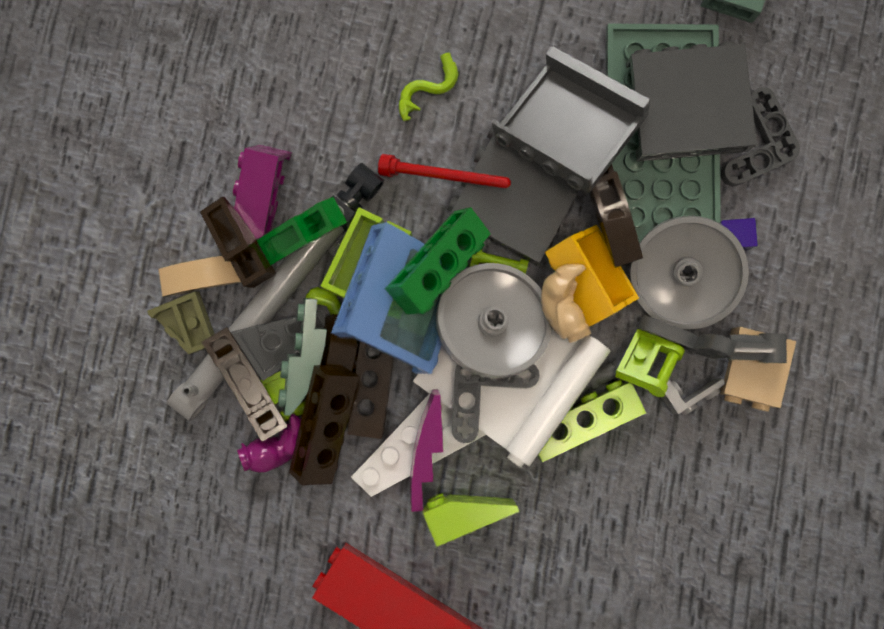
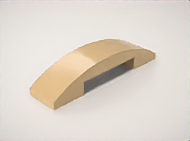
(196, 275)

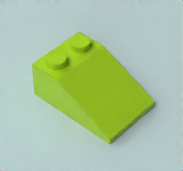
(461, 514)

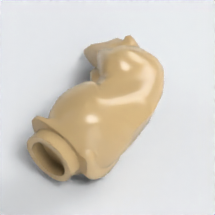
(558, 303)

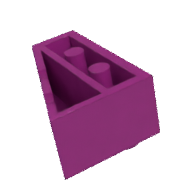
(258, 186)

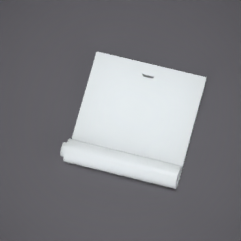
(523, 417)

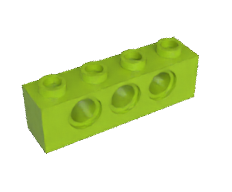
(627, 408)

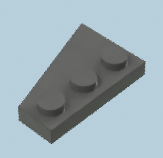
(270, 343)

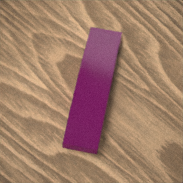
(427, 441)

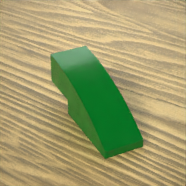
(302, 230)

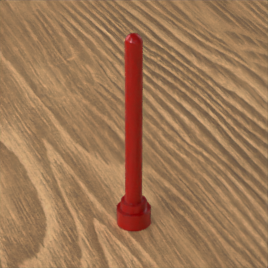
(390, 165)

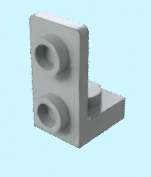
(677, 405)

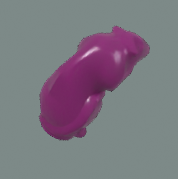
(272, 452)

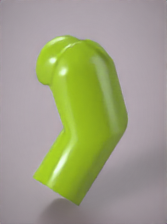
(326, 299)

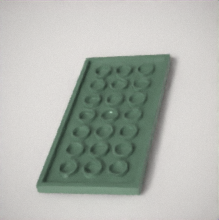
(665, 186)

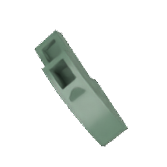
(299, 368)

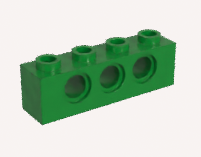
(407, 287)

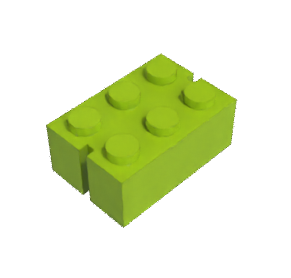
(346, 259)

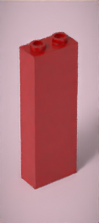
(379, 598)

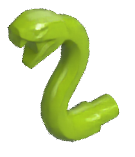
(451, 77)

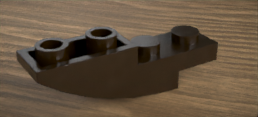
(615, 219)

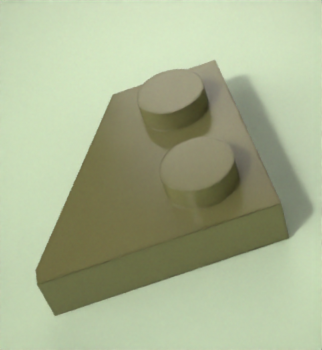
(185, 321)

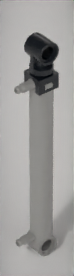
(194, 393)

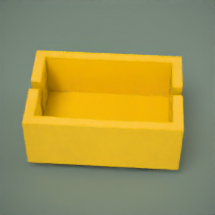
(601, 286)

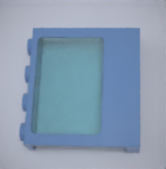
(374, 316)

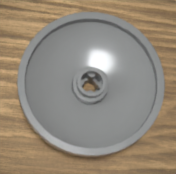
(704, 294)
(508, 301)

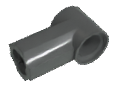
(761, 347)

